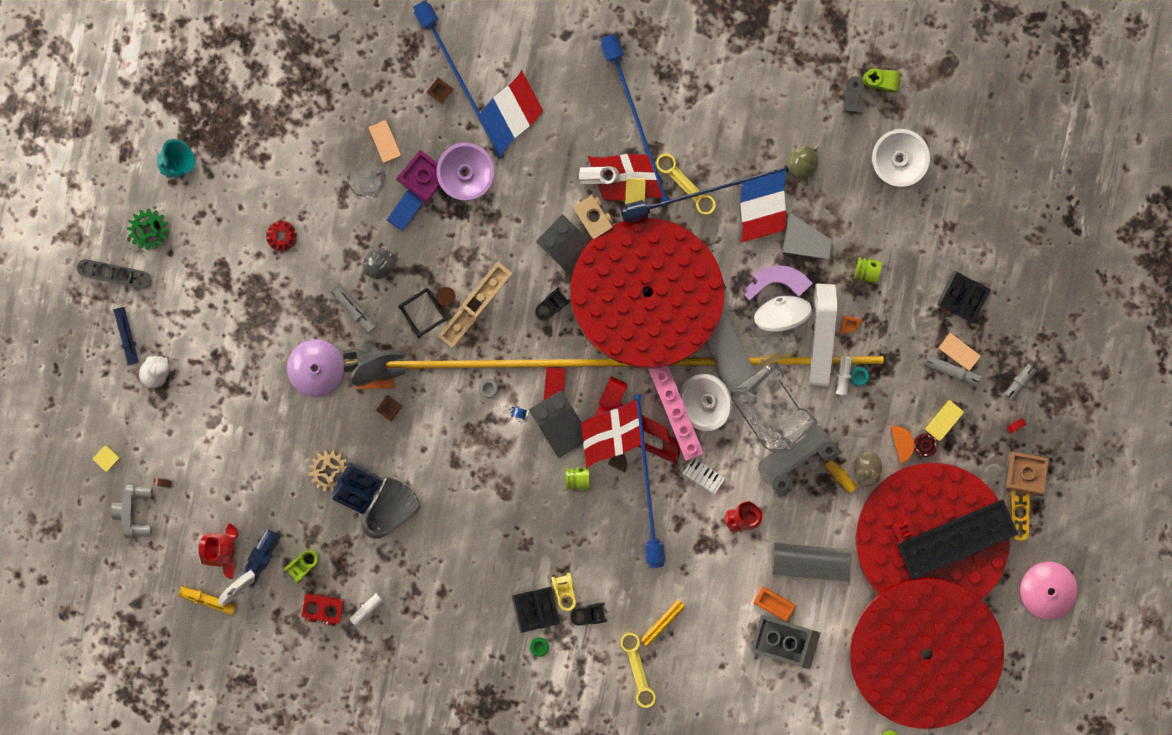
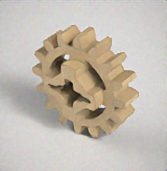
(327, 461)

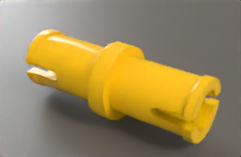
(840, 475)

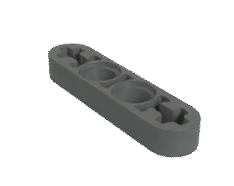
(114, 272)

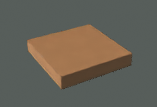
(1027, 473)

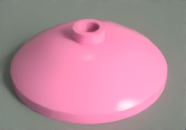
(1035, 588)

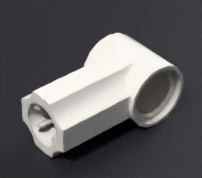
(596, 175)

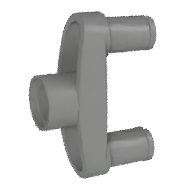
(124, 511)

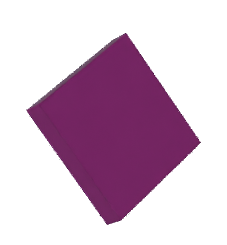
(420, 176)

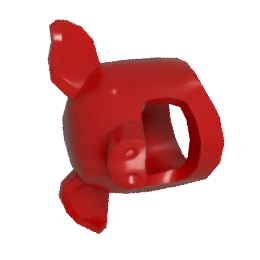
(219, 550)

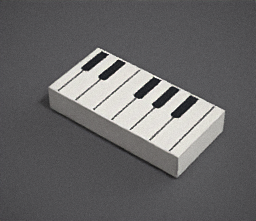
(703, 475)

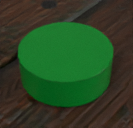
(539, 647)

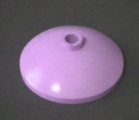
(467, 157)
(329, 372)

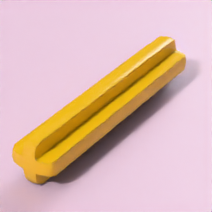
(662, 623)

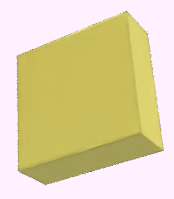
(106, 458)

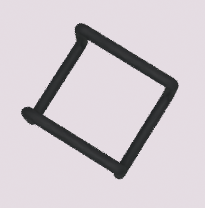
(401, 307)

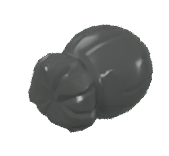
(379, 263)

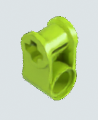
(886, 80)
(299, 567)

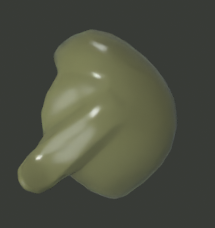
(802, 163)

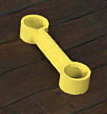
(685, 183)
(638, 670)

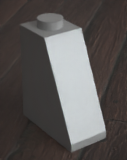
(805, 240)

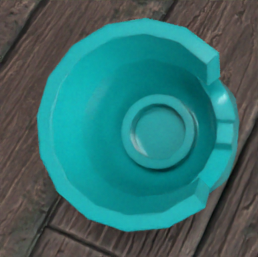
(175, 159)

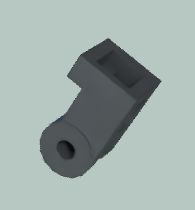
(851, 96)

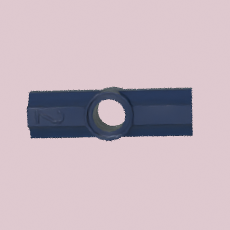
(261, 554)

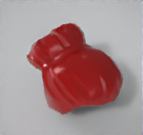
(744, 517)

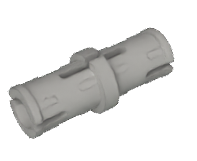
(1020, 382)

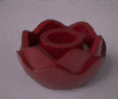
(931, 445)

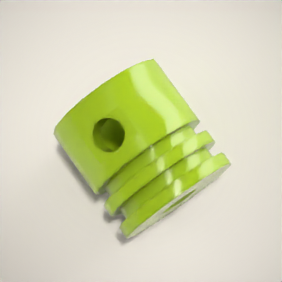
(868, 270)
(577, 479)

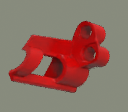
(611, 400)

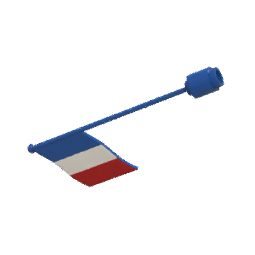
(508, 111)

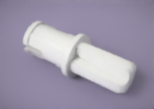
(843, 375)
(366, 609)

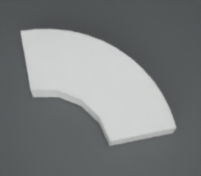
(236, 588)

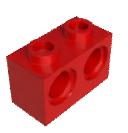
(323, 603)

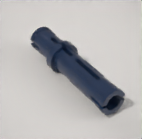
(126, 336)

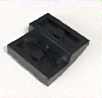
(963, 297)
(535, 609)

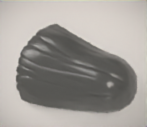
(389, 509)

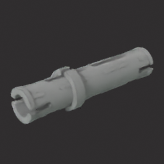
(350, 305)
(952, 370)

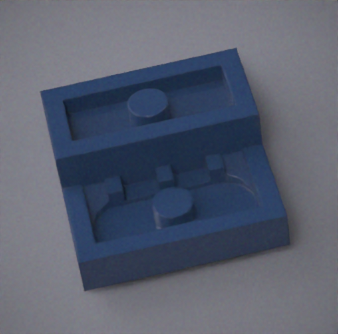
(356, 488)

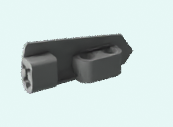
(729, 355)

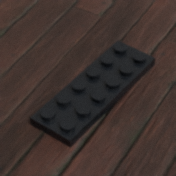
(957, 539)

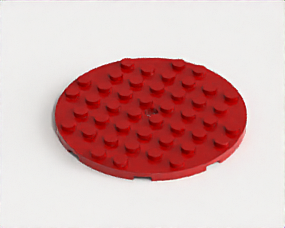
(641, 328)
(930, 497)
(919, 617)

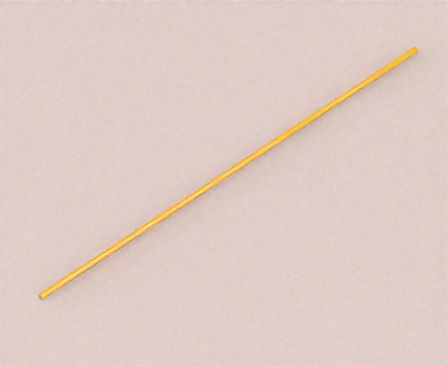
(600, 362)

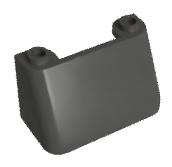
(778, 464)

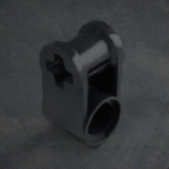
(552, 304)
(590, 614)

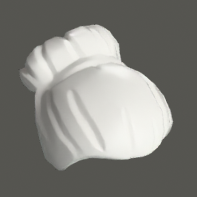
(154, 371)

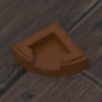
(619, 462)

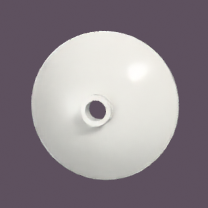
(914, 155)
(783, 313)
(701, 412)

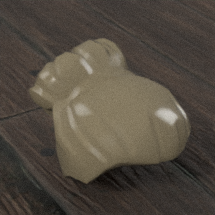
(867, 469)

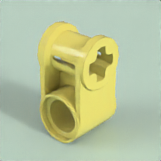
(564, 590)

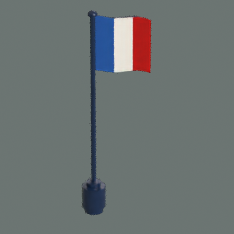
(760, 204)

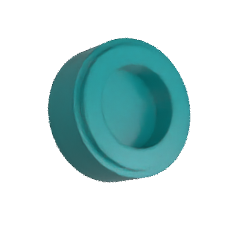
(859, 376)

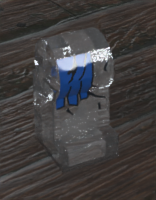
(510, 413)

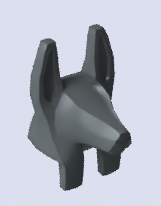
(371, 364)

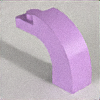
(790, 277)

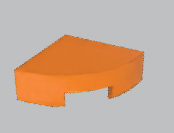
(849, 324)

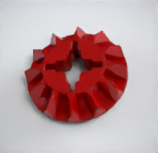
(271, 235)

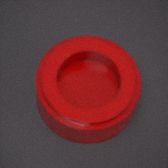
(1016, 425)

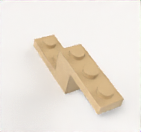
(475, 304)

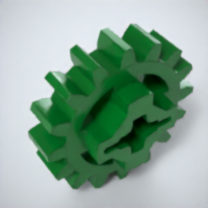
(152, 220)

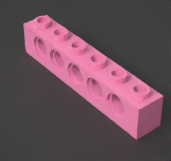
(676, 412)

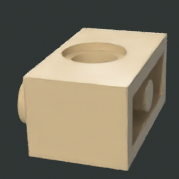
(583, 210)

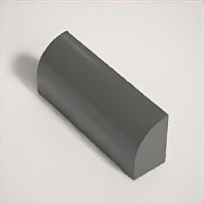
(811, 561)

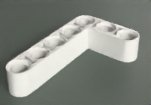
(823, 336)

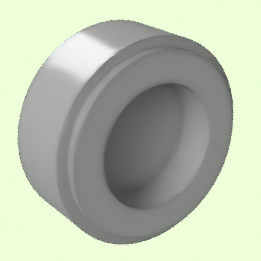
(488, 388)

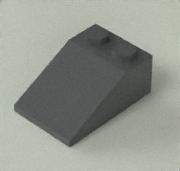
(563, 243)
(558, 423)
(785, 642)

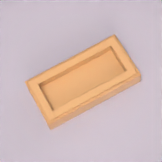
(384, 141)
(959, 351)

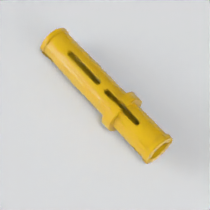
(206, 600)

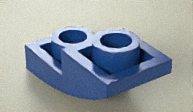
(405, 210)

